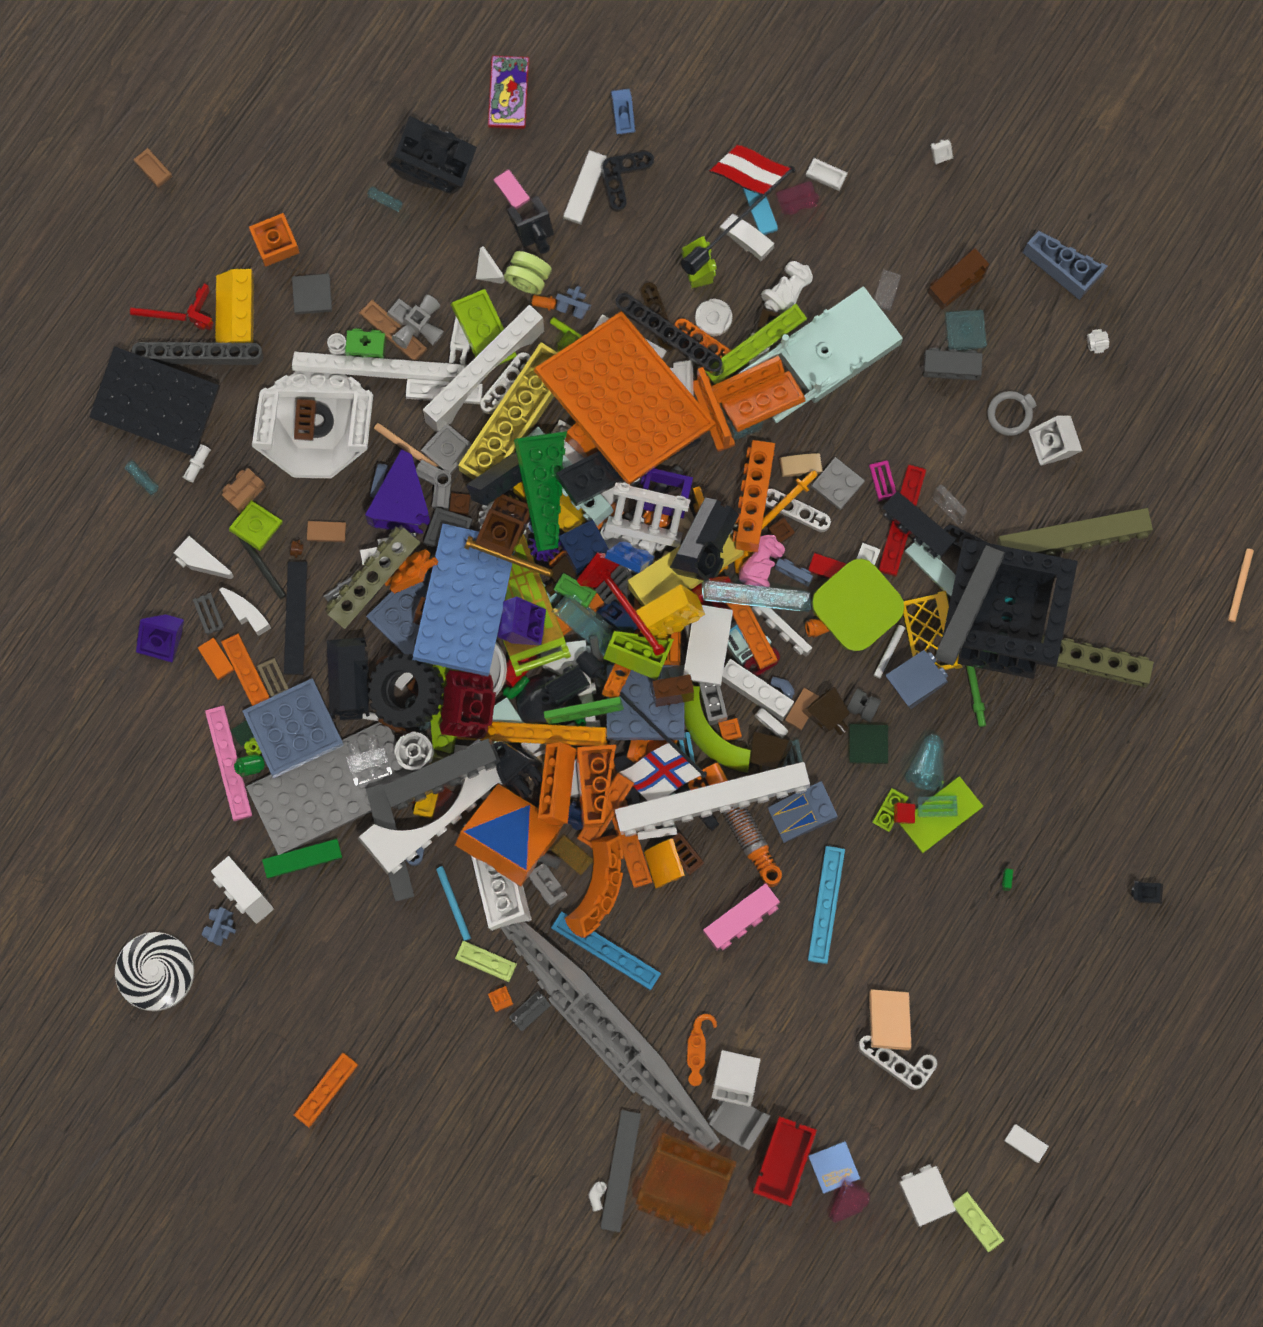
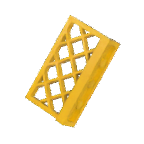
(942, 608)

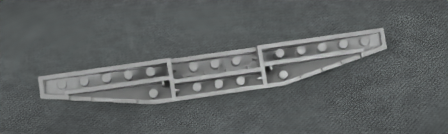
(610, 1033)

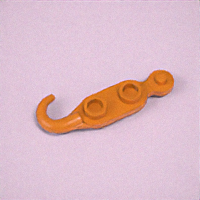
(696, 1049)

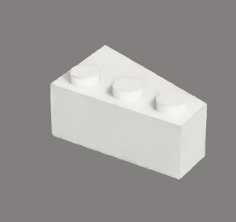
(242, 890)

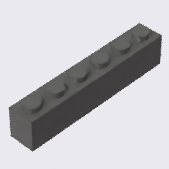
(441, 774)

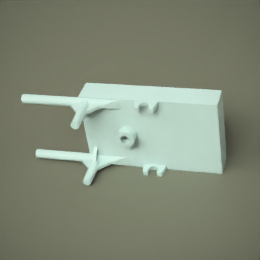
(851, 333)

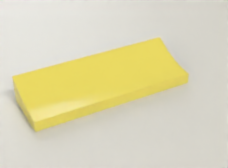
(660, 578)

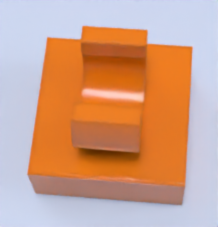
(500, 999)

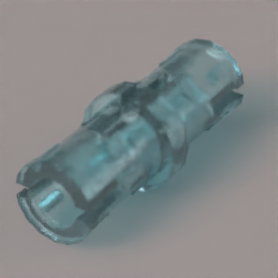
(141, 477)

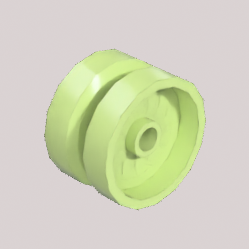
(527, 272)

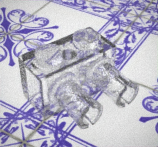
(369, 764)

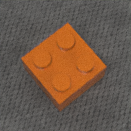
(274, 239)

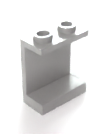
(738, 1123)

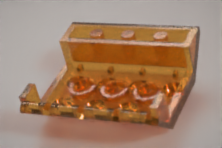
(685, 1184)

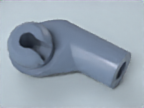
(785, 686)

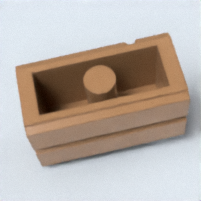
(243, 490)

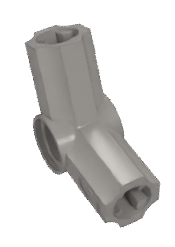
(441, 491)

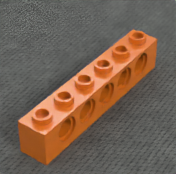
(761, 452)

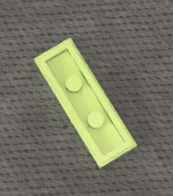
(486, 961)
(977, 1222)

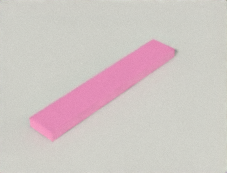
(227, 757)

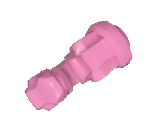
(758, 565)

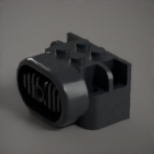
(431, 156)

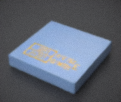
(833, 1167)

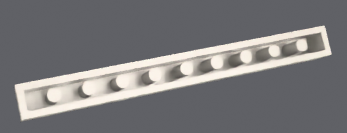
(712, 798)

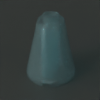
(928, 765)

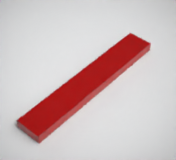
(896, 540)

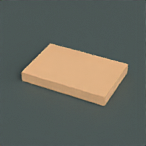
(890, 1019)

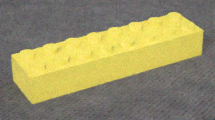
(511, 419)

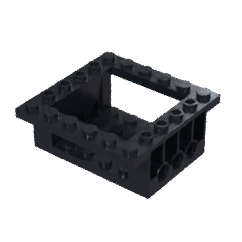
(1029, 581)

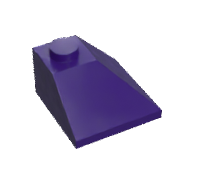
(159, 636)

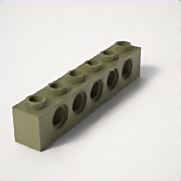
(371, 587)
(1102, 668)

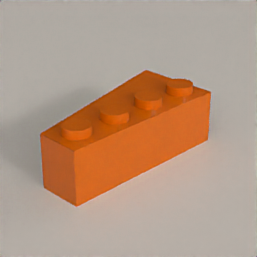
(594, 779)

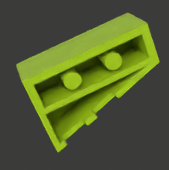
(636, 653)

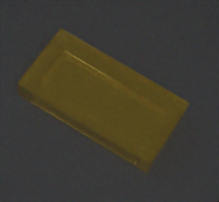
(572, 855)

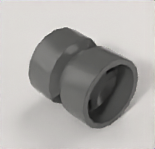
(858, 700)

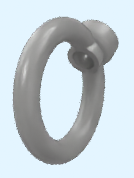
(1027, 403)

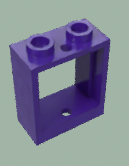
(669, 479)

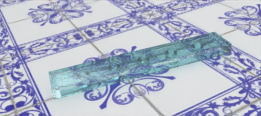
(756, 596)

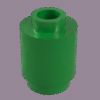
(249, 765)

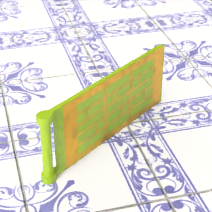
(529, 586)

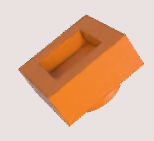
(730, 730)

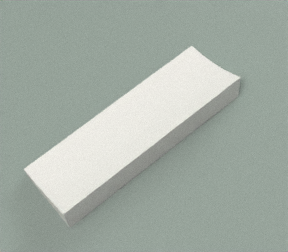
(501, 897)

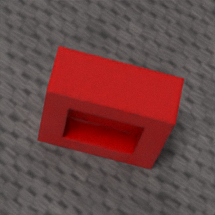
(904, 813)

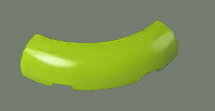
(711, 743)

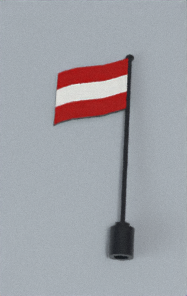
(750, 172)

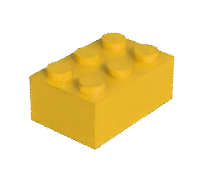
(671, 612)

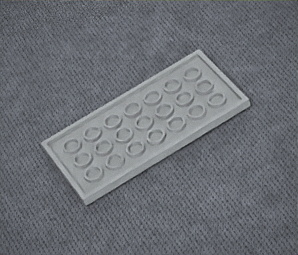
(319, 793)

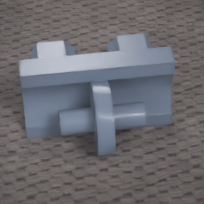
(564, 301)
(221, 926)

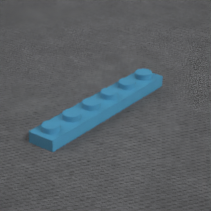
(610, 954)

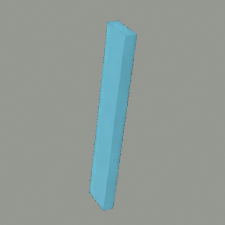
(826, 905)

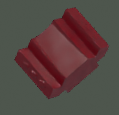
(467, 705)

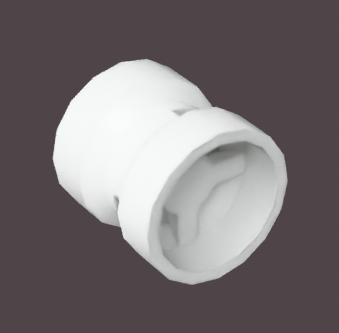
(334, 342)

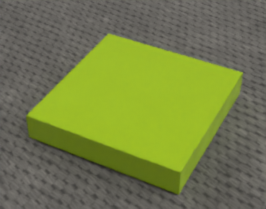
(255, 525)

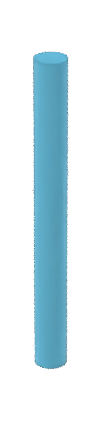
(453, 903)

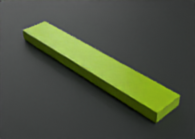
(759, 342)

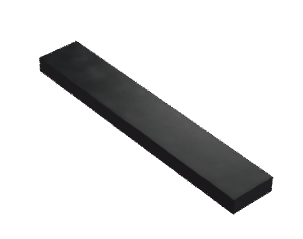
(295, 618)

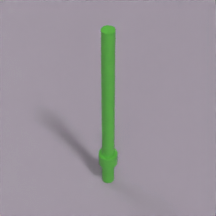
(978, 706)

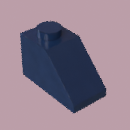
(617, 617)

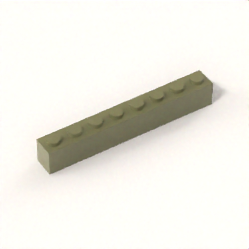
(1081, 533)

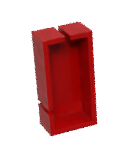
(784, 1162)

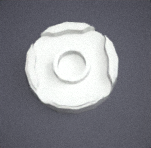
(713, 317)

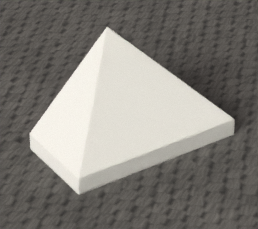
(487, 269)

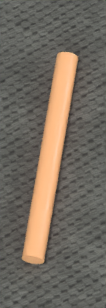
(402, 444)
(1240, 585)

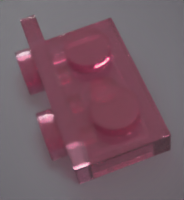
(797, 198)

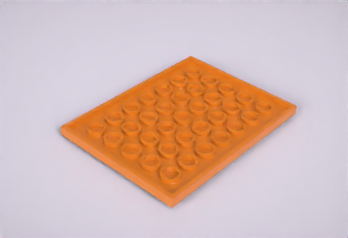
(624, 397)

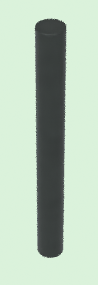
(263, 568)

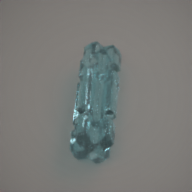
(385, 199)

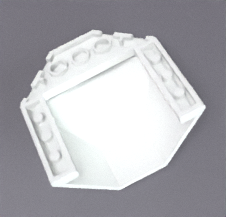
(324, 455)

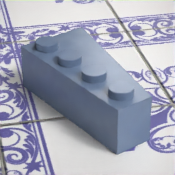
(1064, 264)

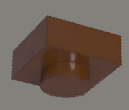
(460, 503)
(781, 530)

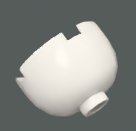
(414, 751)

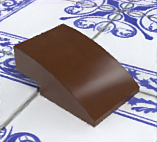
(504, 525)

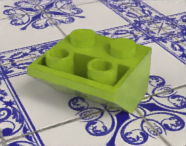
(707, 272)

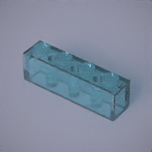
(583, 621)

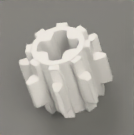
(1098, 341)

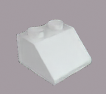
(1055, 440)

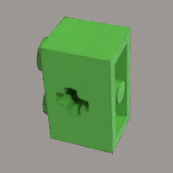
(374, 348)

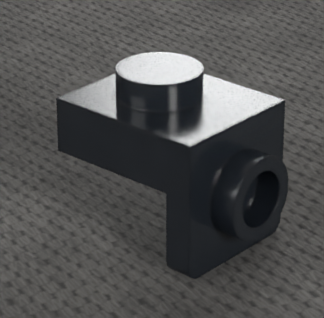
(1147, 892)

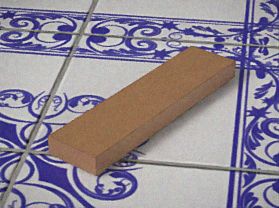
(381, 321)

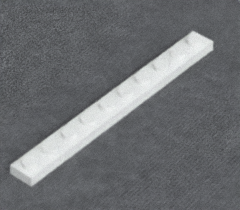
(375, 367)

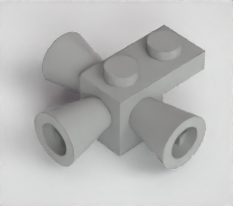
(415, 321)

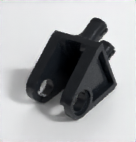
(535, 229)
(516, 766)

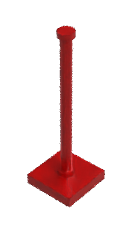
(600, 570)

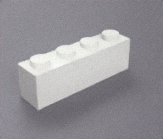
(756, 690)

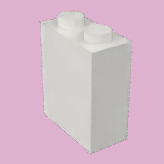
(736, 1078)
(926, 1195)

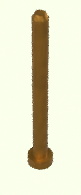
(515, 560)

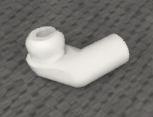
(595, 1195)

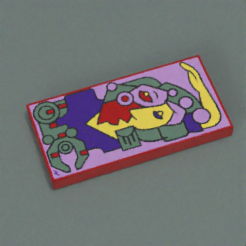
(508, 92)

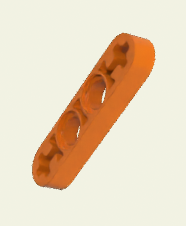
(707, 339)

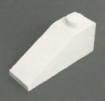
(198, 559)

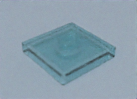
(966, 329)

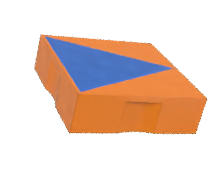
(508, 835)

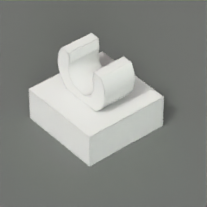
(941, 151)

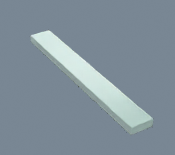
(934, 569)

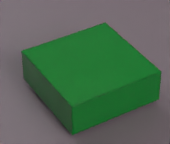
(1007, 879)

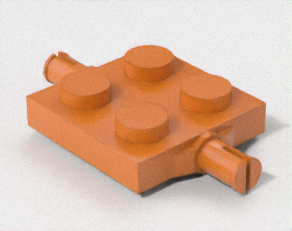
(411, 571)

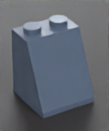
(917, 678)

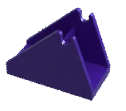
(399, 499)

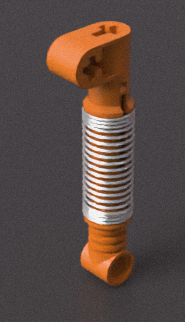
(744, 829)

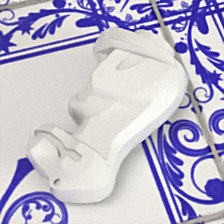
(787, 291)

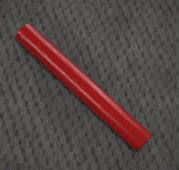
(158, 314)

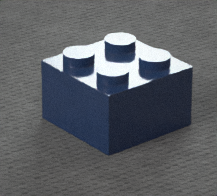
(582, 545)

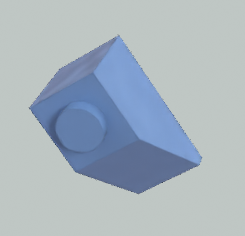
(623, 111)

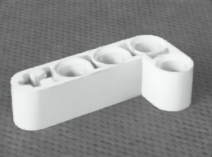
(894, 1059)

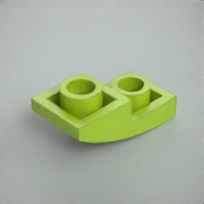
(885, 815)

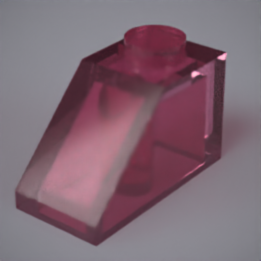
(849, 1201)

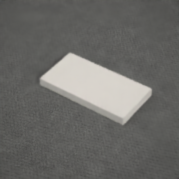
(708, 646)

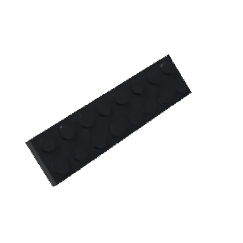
(593, 476)

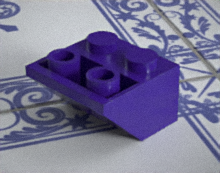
(521, 622)

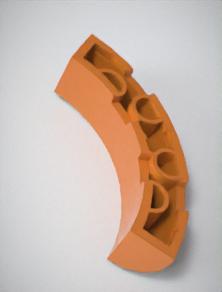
(603, 886)

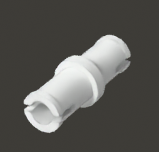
(196, 463)

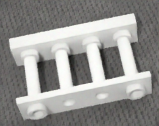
(643, 531)

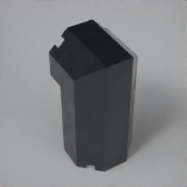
(705, 541)
(348, 678)

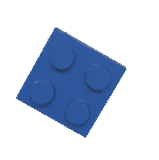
(630, 557)

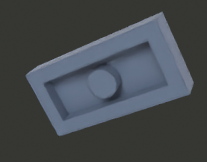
(787, 568)

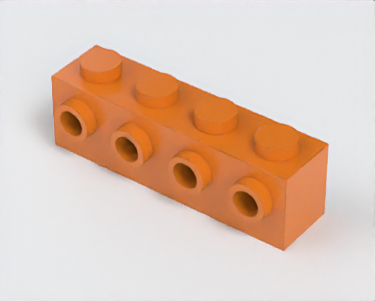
(556, 783)

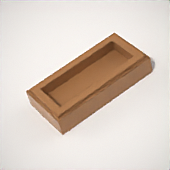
(152, 168)
(326, 531)
(796, 716)

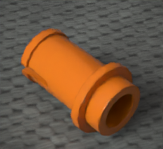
(544, 302)

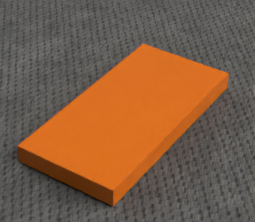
(763, 401)

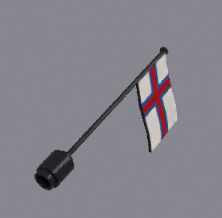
(660, 770)

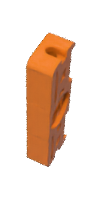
(615, 682)

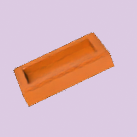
(215, 658)

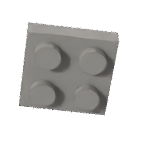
(447, 449)
(837, 483)

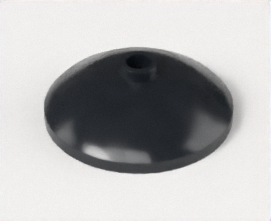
(530, 702)

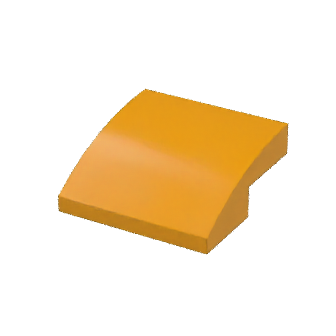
(664, 863)

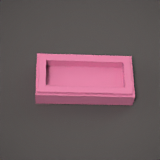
(511, 189)

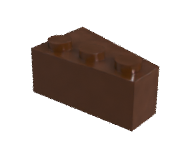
(959, 279)

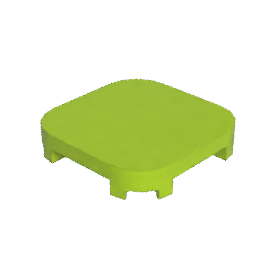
(857, 605)

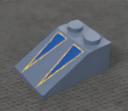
(803, 812)

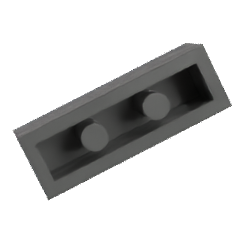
(952, 364)

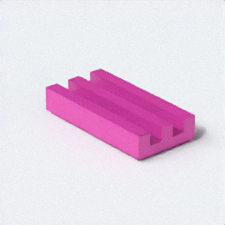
(887, 496)

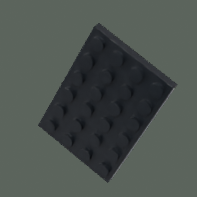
(154, 401)

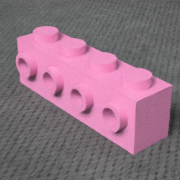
(741, 917)

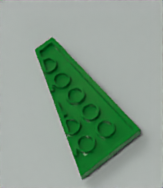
(539, 462)

